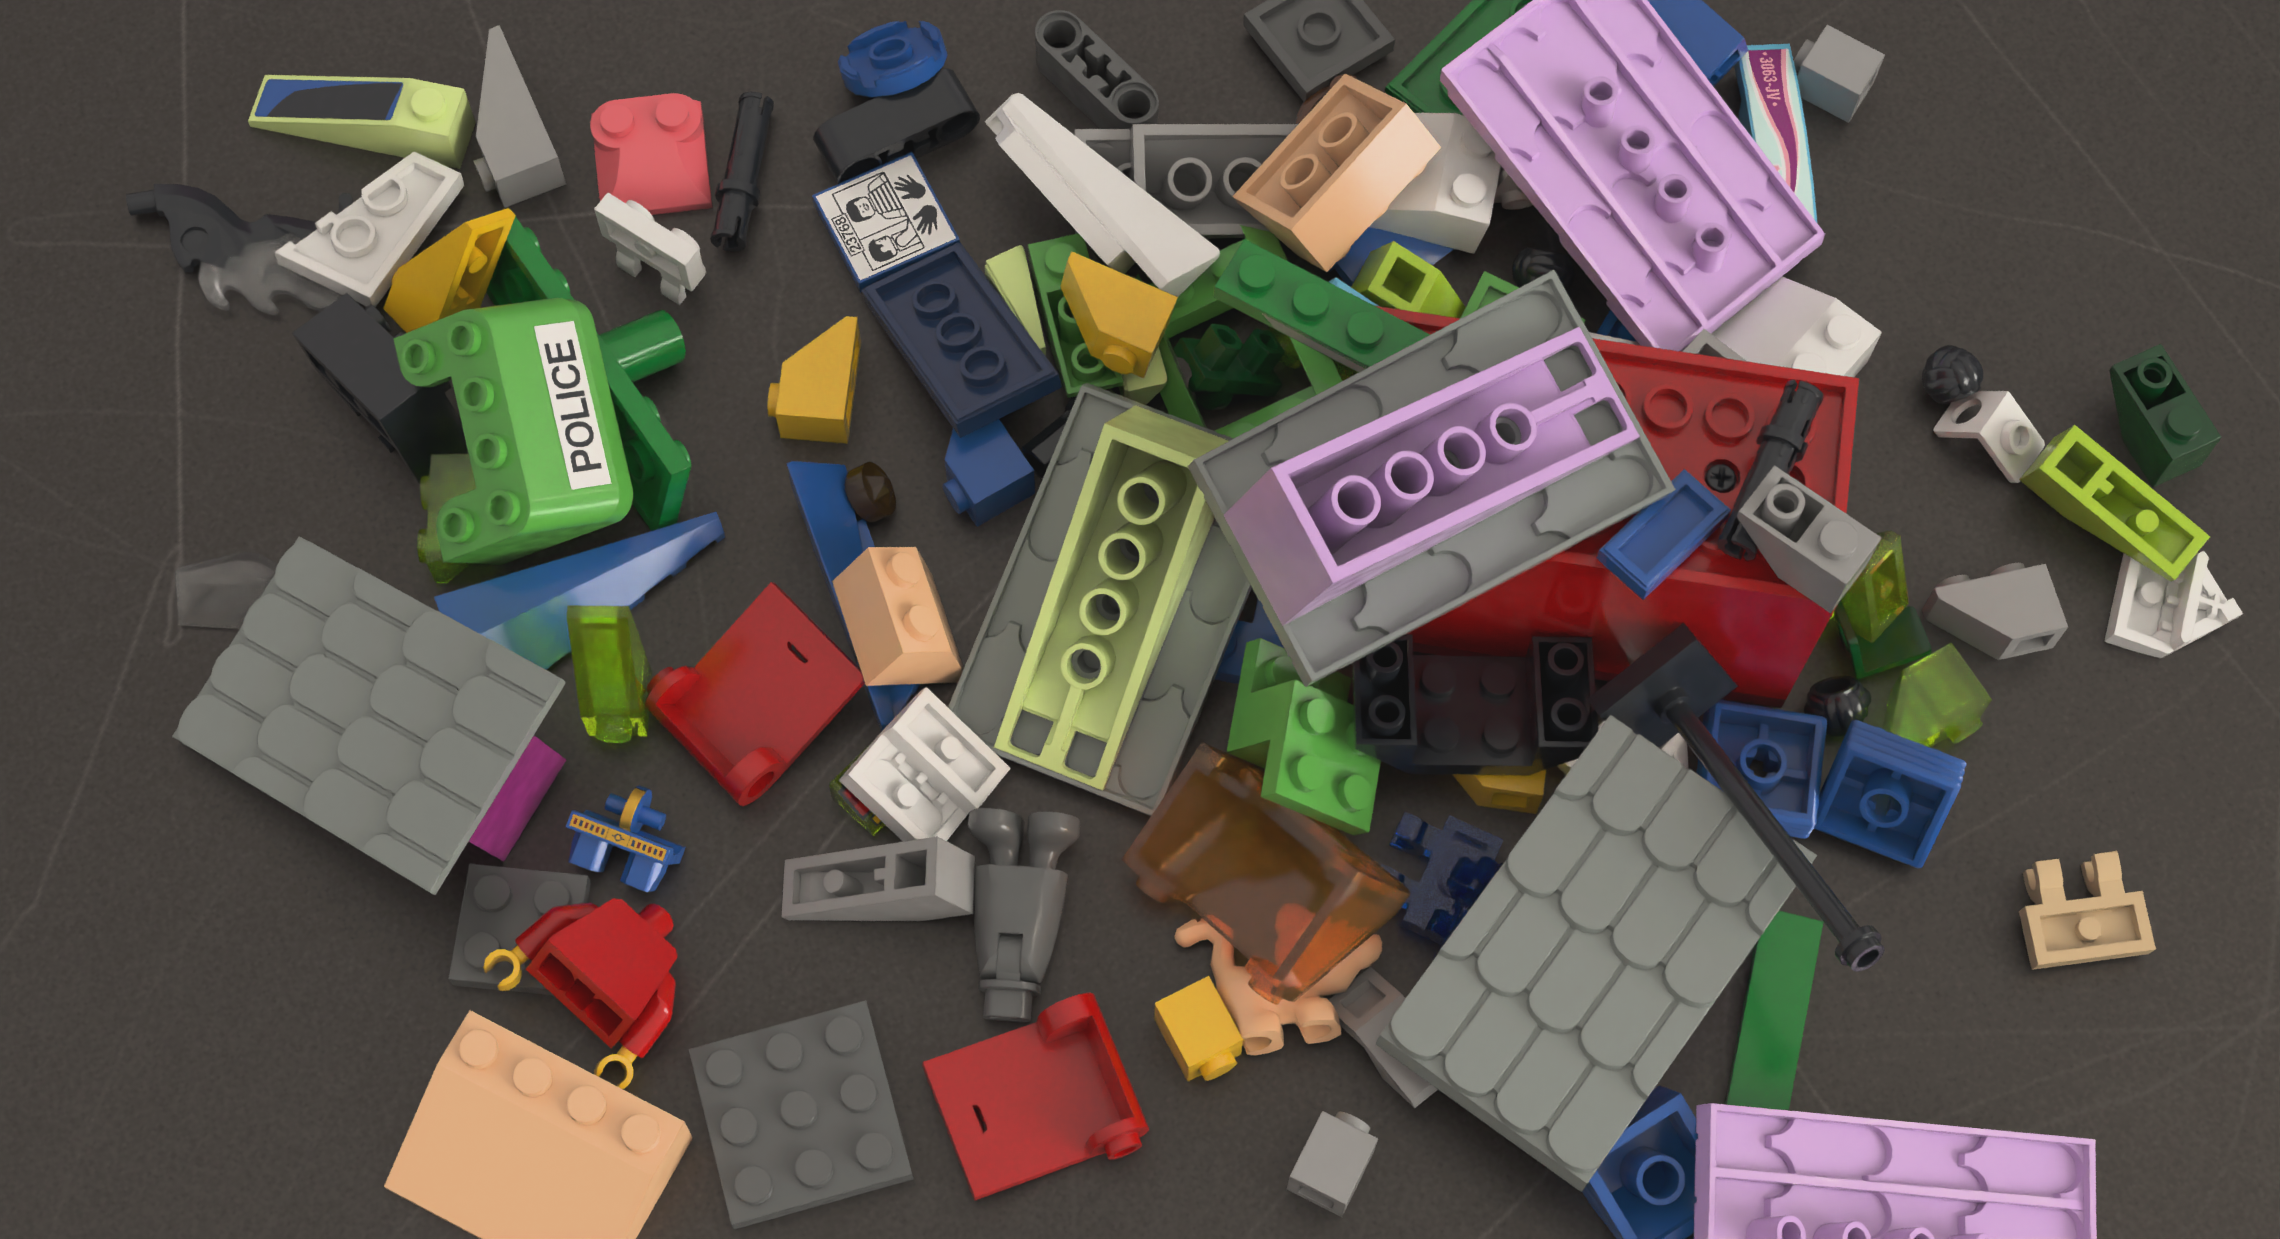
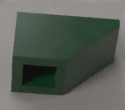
(2160, 416)

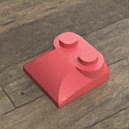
(653, 152)

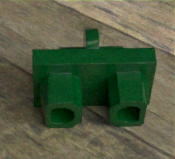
(1228, 367)

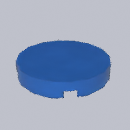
(892, 59)

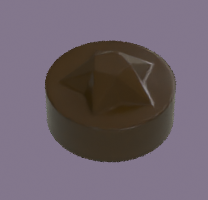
(870, 492)

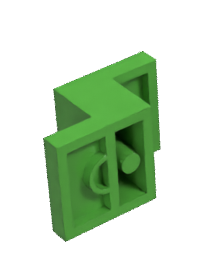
(1302, 740)

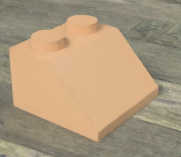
(897, 619)

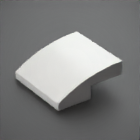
(924, 771)

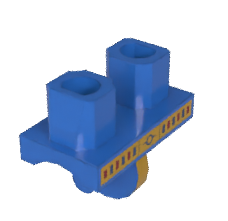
(598, 834)

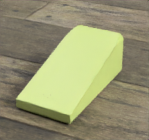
(1012, 281)

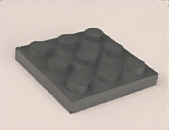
(800, 1114)

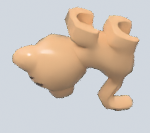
(1262, 1020)

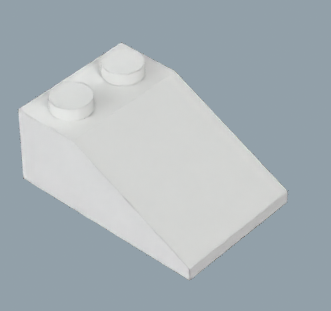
(1454, 192)
(1800, 330)

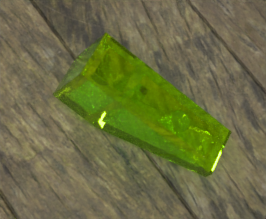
(609, 672)

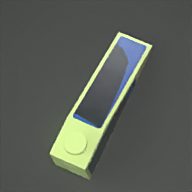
(369, 114)

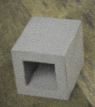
(1836, 72)
(1333, 1161)

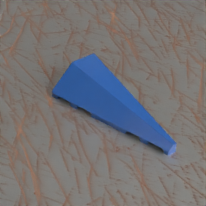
(530, 606)

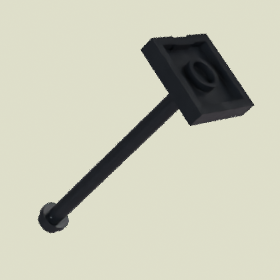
(1665, 697)

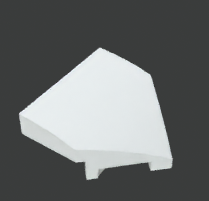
(2163, 615)

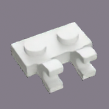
(641, 238)

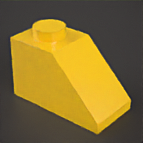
(1116, 314)
(819, 386)

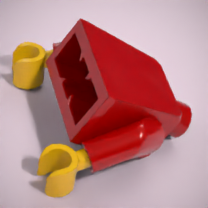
(605, 969)

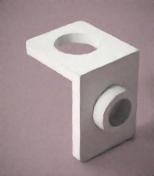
(1999, 428)

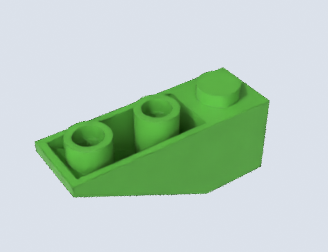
(1068, 347)

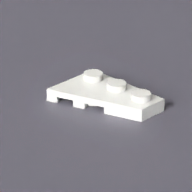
(377, 232)

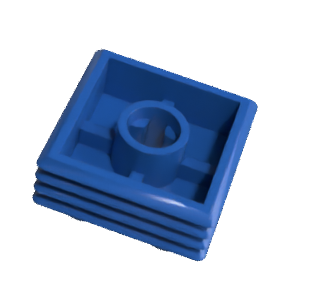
(1790, 751)
(1888, 793)

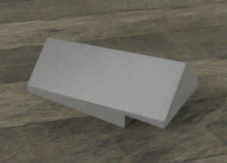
(1192, 167)

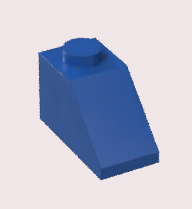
(986, 473)

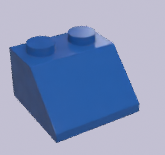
(1650, 1173)

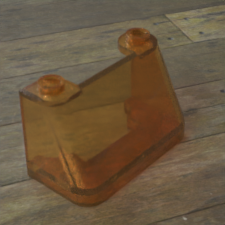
(1262, 874)

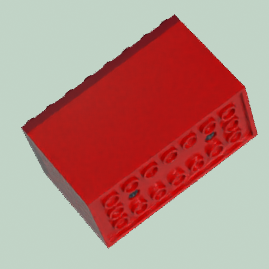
(1700, 419)

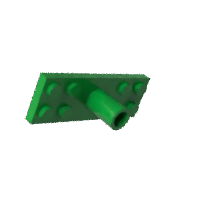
(629, 353)

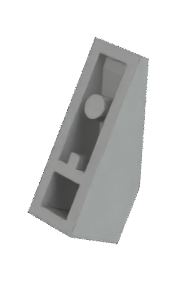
(510, 132)
(881, 883)

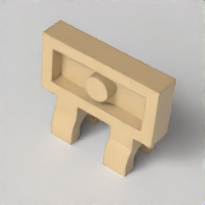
(2087, 928)

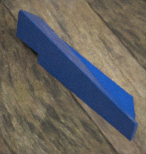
(837, 542)

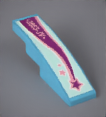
(1775, 116)

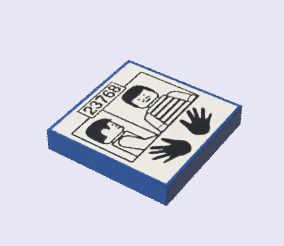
(885, 220)

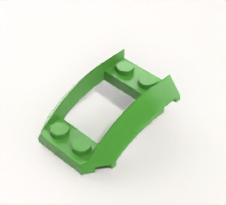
(1199, 305)

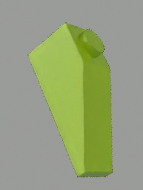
(2113, 503)

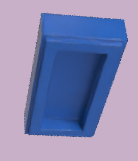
(1663, 535)

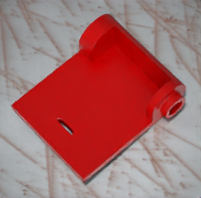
(753, 699)
(1044, 1096)

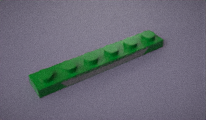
(1311, 309)

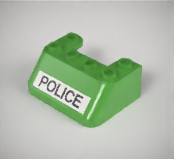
(532, 425)

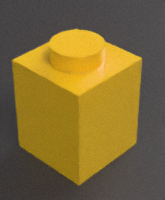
(1199, 1030)

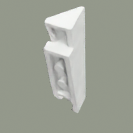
(1101, 201)

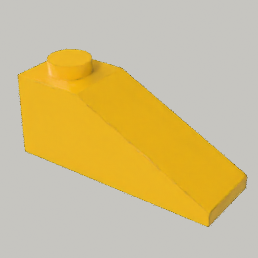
(449, 273)

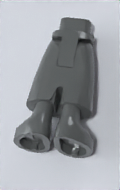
(1017, 906)

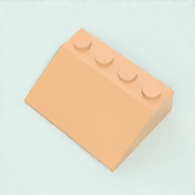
(533, 1144)

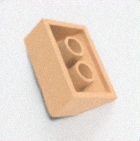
(1338, 171)

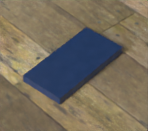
(961, 339)

